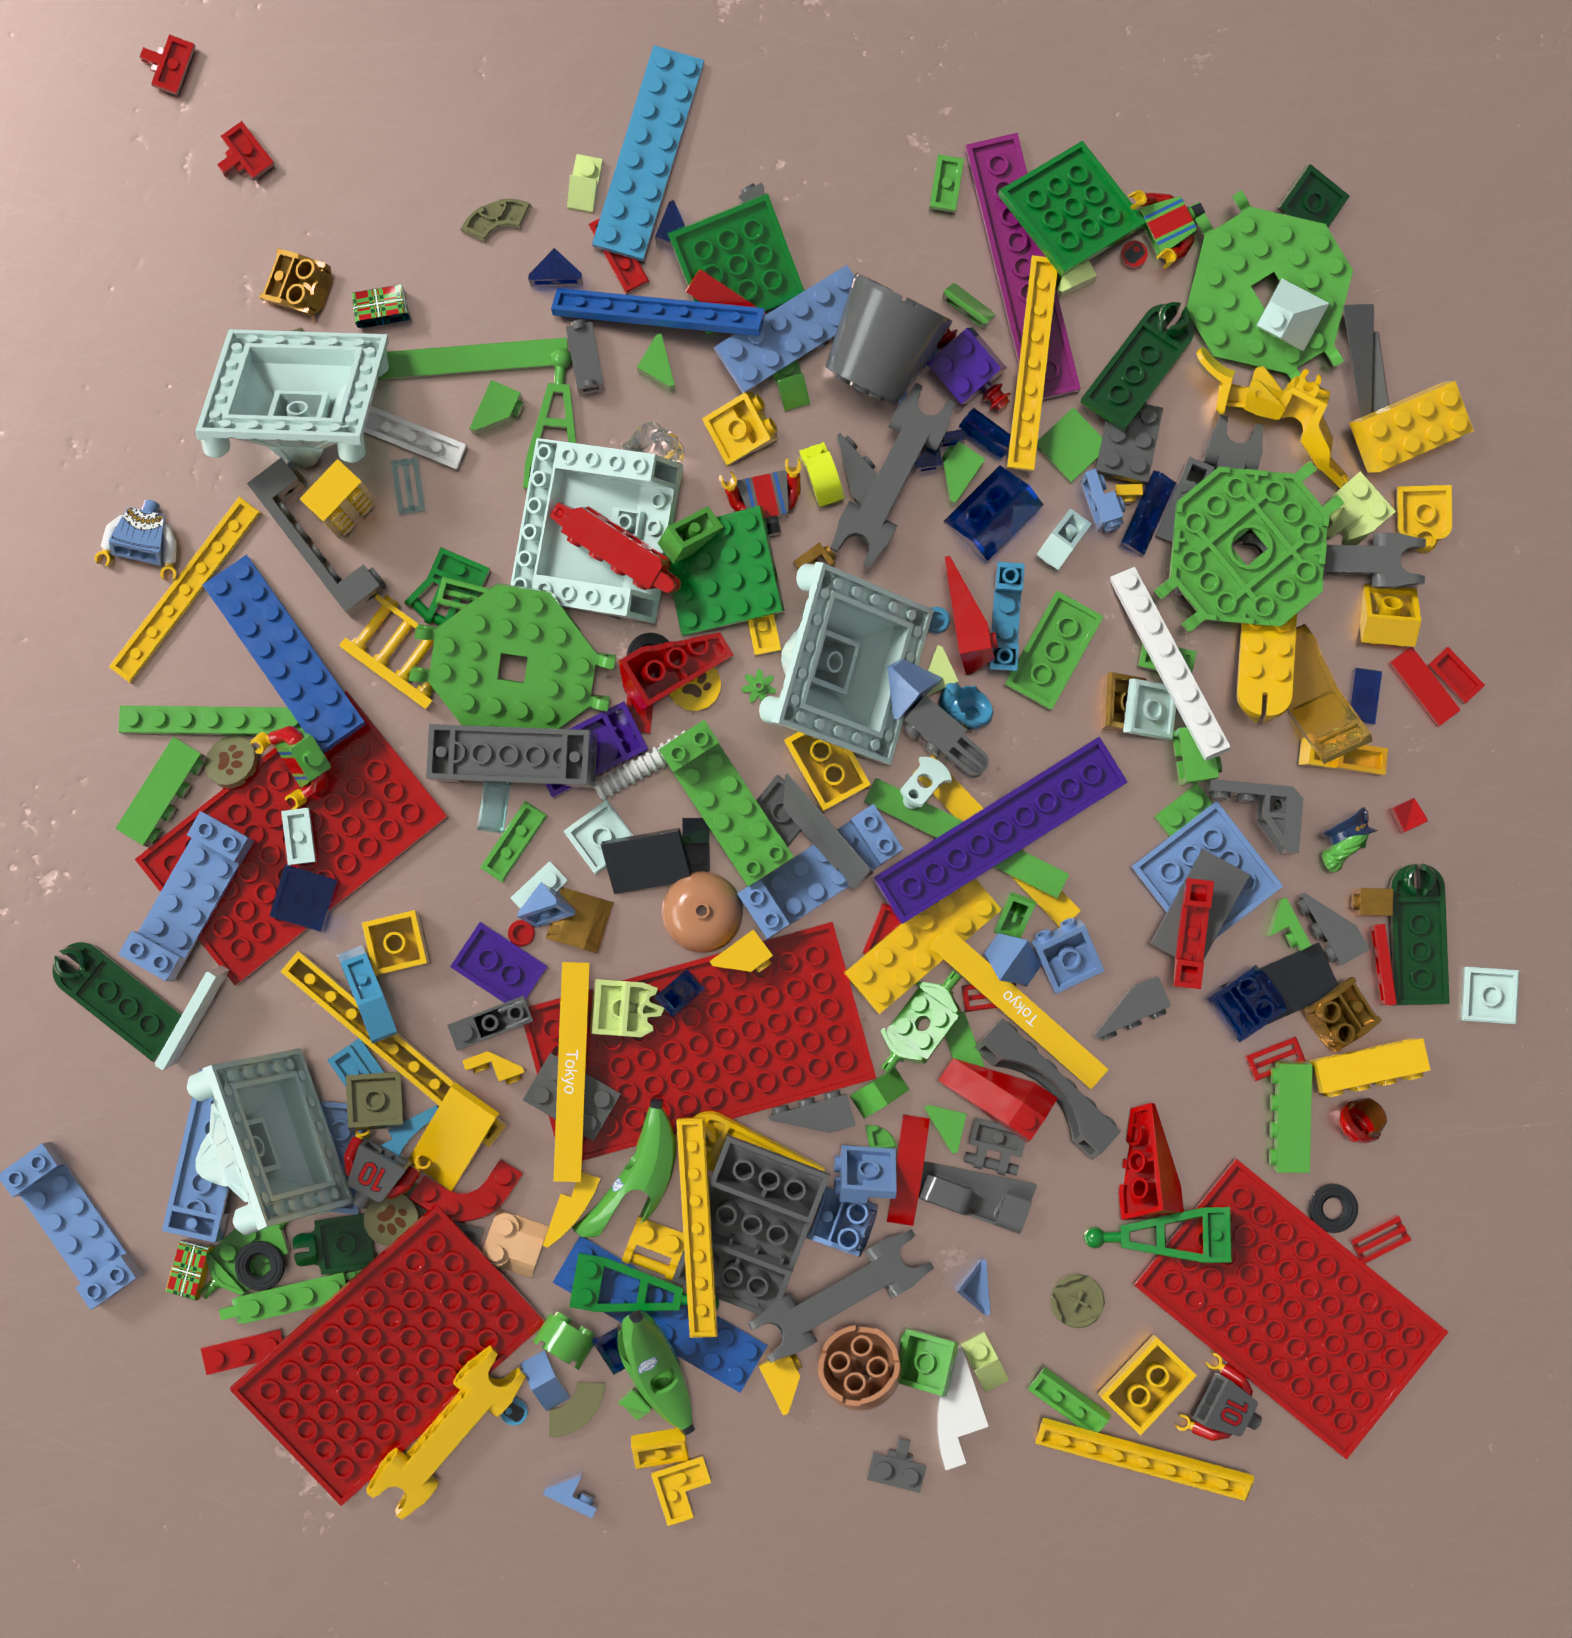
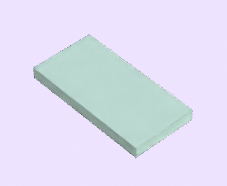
(191, 1017)

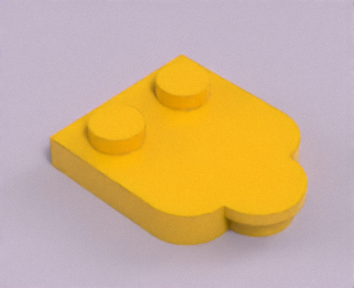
(1424, 513)

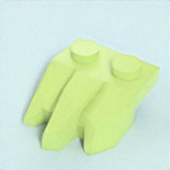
(1360, 514)
(622, 1008)

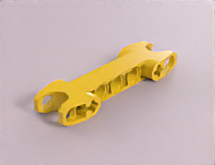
(476, 1396)

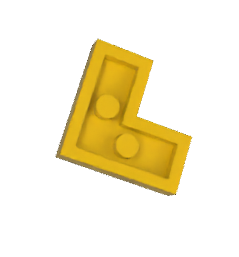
(672, 1485)

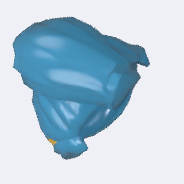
(966, 705)

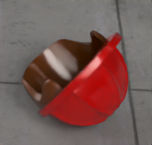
(1362, 1120)

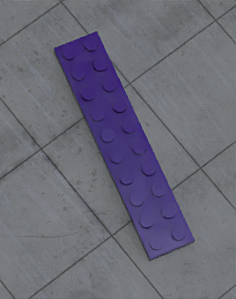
(1000, 830)

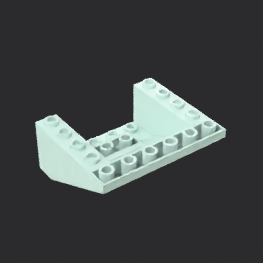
(624, 486)

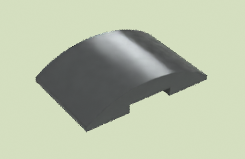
(758, 1222)

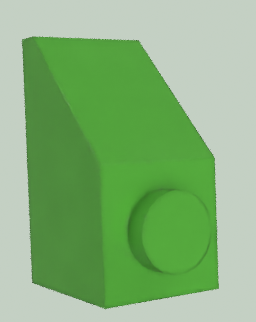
(496, 408)
(959, 470)
(689, 534)

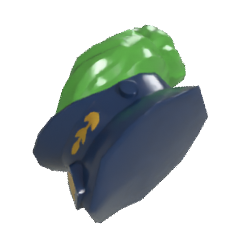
(1346, 839)

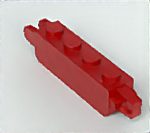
(616, 546)

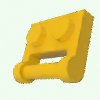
(658, 1239)

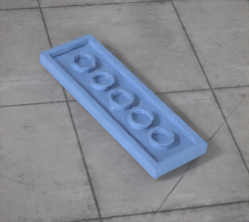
(787, 332)

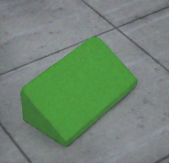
(968, 305)

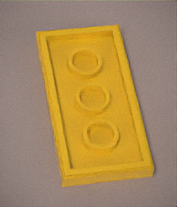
(454, 1136)

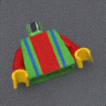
(1168, 223)
(302, 758)

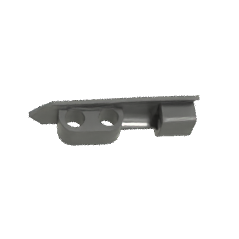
(977, 1194)

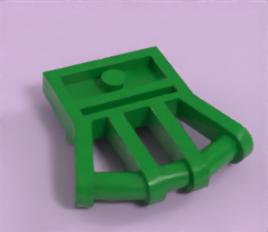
(451, 566)

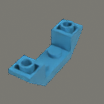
(1007, 614)
(367, 994)

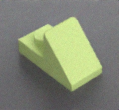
(584, 183)
(984, 1362)

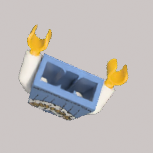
(140, 537)

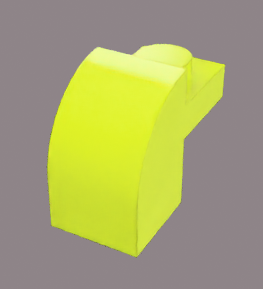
(822, 474)

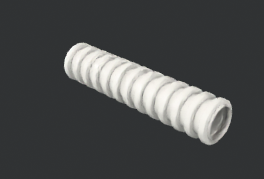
(631, 772)

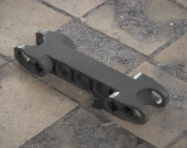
(914, 433)
(1226, 453)
(1379, 560)
(798, 1320)

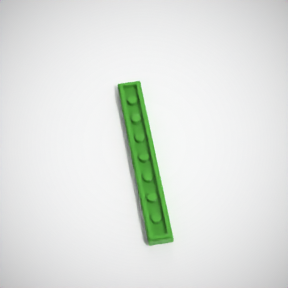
(472, 358)
(936, 822)

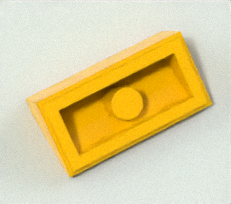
(659, 1448)

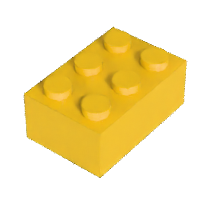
(827, 769)
(1147, 1384)

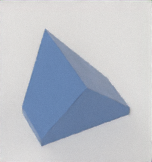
(908, 686)
(1012, 959)
(975, 1287)

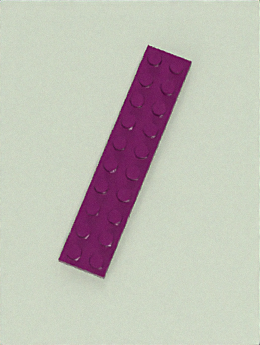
(994, 166)

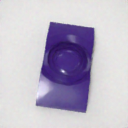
(616, 743)

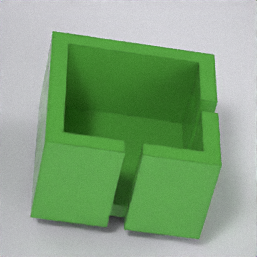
(1193, 767)

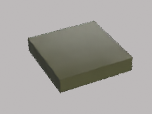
(374, 1101)

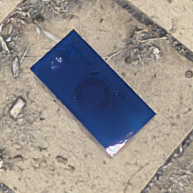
(1365, 694)

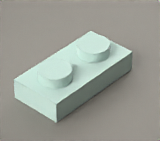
(298, 836)
(548, 875)

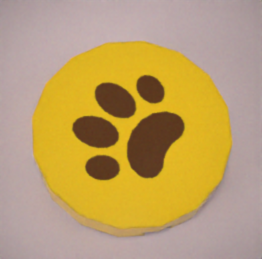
(699, 692)

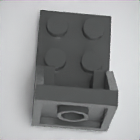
(1279, 825)

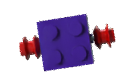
(968, 367)

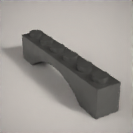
(1088, 1125)

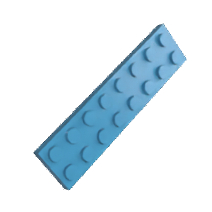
(648, 153)

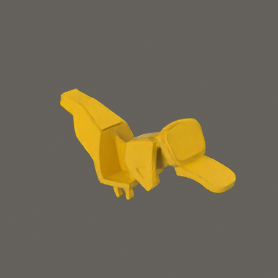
(1267, 399)

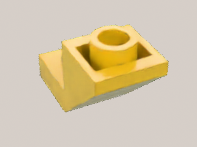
(504, 1068)

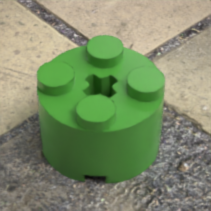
(564, 1340)

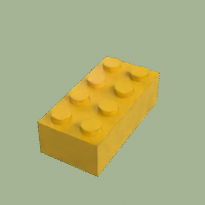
(1411, 426)
(338, 499)
(1370, 1065)

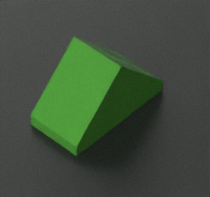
(656, 365)
(1015, 915)
(879, 1093)
(949, 1125)

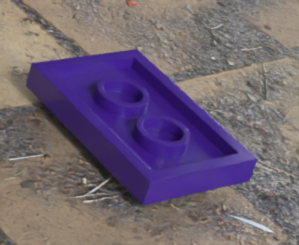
(498, 965)

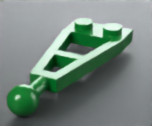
(1216, 1235)
(589, 1279)

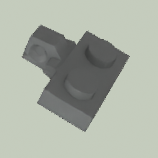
(897, 1468)

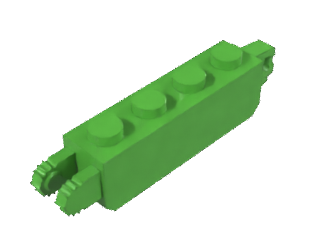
(286, 1298)

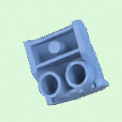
(838, 1224)

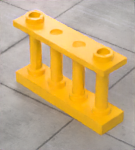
(379, 662)

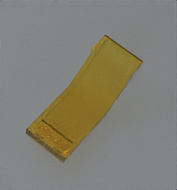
(1320, 706)

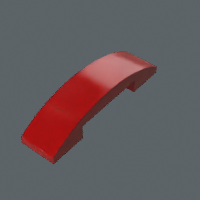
(1192, 933)
(909, 1169)

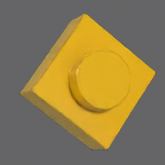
(1129, 492)

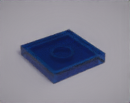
(303, 898)

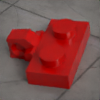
(169, 63)
(244, 153)

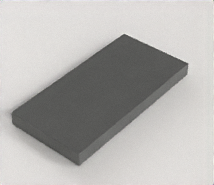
(1227, 887)

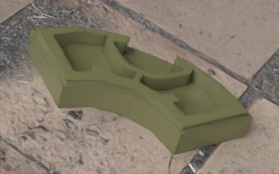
(496, 216)
(578, 1410)

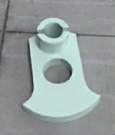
(928, 768)

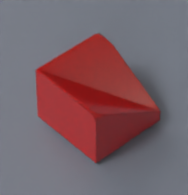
(1408, 815)

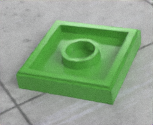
(1070, 445)

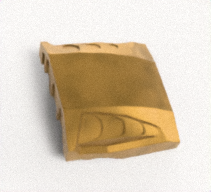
(298, 282)
(588, 924)
(1341, 1016)

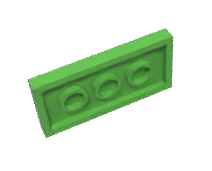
(1054, 650)

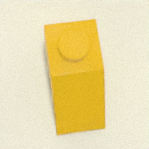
(745, 954)
(782, 1379)

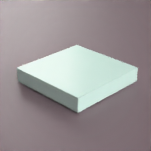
(1149, 710)
(592, 829)
(1489, 995)

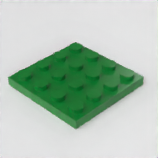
(1071, 208)
(742, 251)
(729, 576)

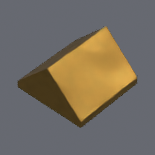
(1115, 700)

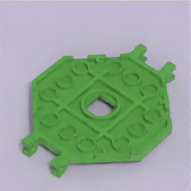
(1248, 251)
(1284, 520)
(519, 624)

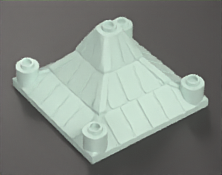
(293, 393)
(840, 661)
(269, 1140)

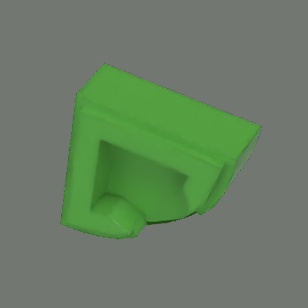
(879, 1137)

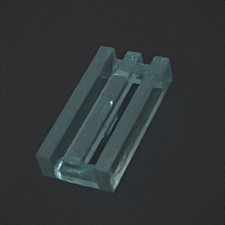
(411, 508)

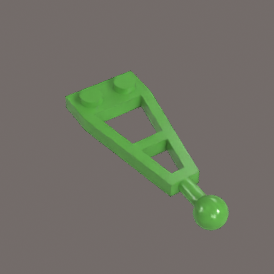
(561, 360)

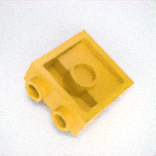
(740, 427)

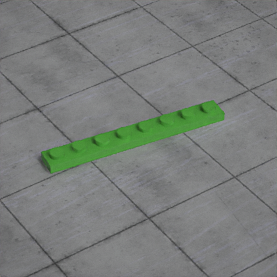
(204, 720)

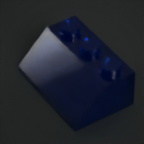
(994, 512)

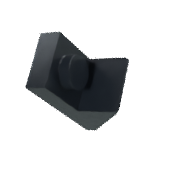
(697, 843)

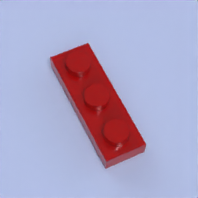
(239, 1351)

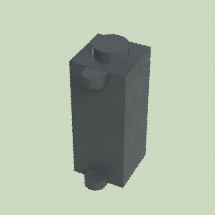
(585, 356)

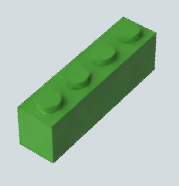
(160, 792)
(1291, 1116)

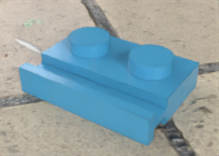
(354, 1060)

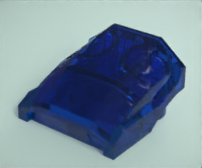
(1249, 1002)

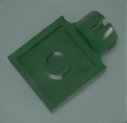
(1313, 197)
(336, 1245)

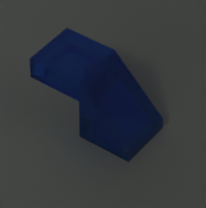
(931, 459)

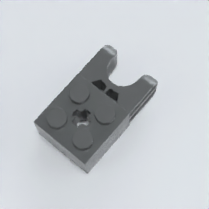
(945, 738)

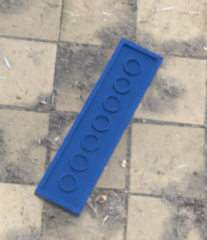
(283, 654)
(726, 1357)

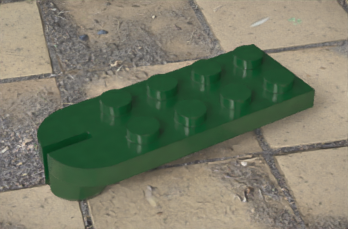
(1140, 365)
(1419, 937)
(116, 998)

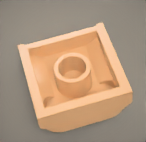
(514, 1242)

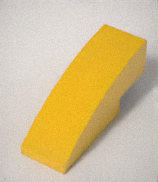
(1361, 760)
(571, 1207)

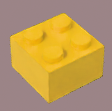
(395, 943)

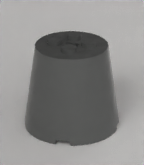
(883, 339)

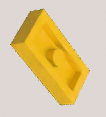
(764, 635)

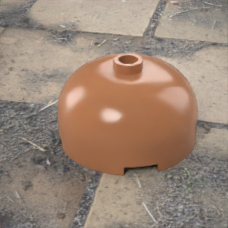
(708, 931)
(857, 1353)

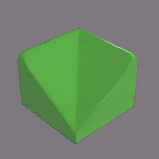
(635, 1404)

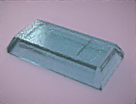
(493, 806)

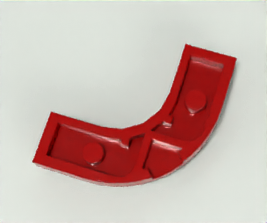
(472, 1205)

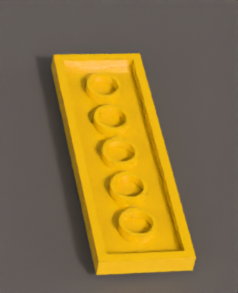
(905, 952)

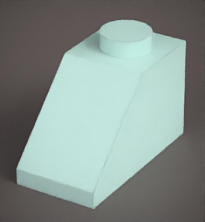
(1064, 539)

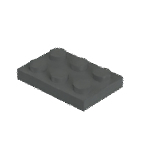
(1131, 452)
(597, 1102)

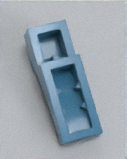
(403, 1135)

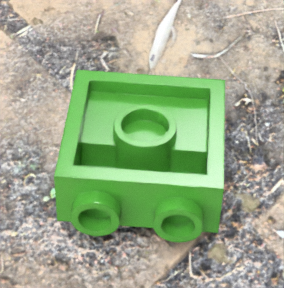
(927, 1361)

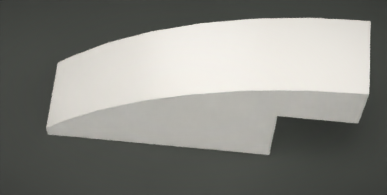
(958, 1413)

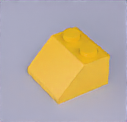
(1390, 616)

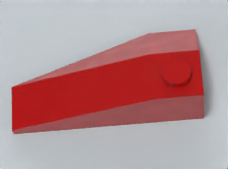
(972, 629)
(663, 668)
(1007, 1099)
(1150, 1177)

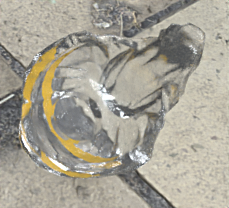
(656, 440)

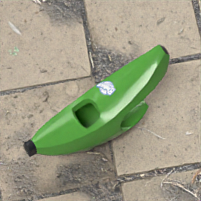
(646, 1171)
(655, 1369)

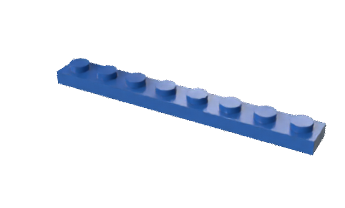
(658, 311)

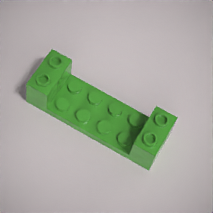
(725, 803)

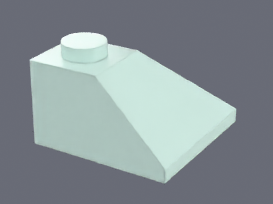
(1292, 314)

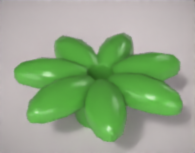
(758, 691)

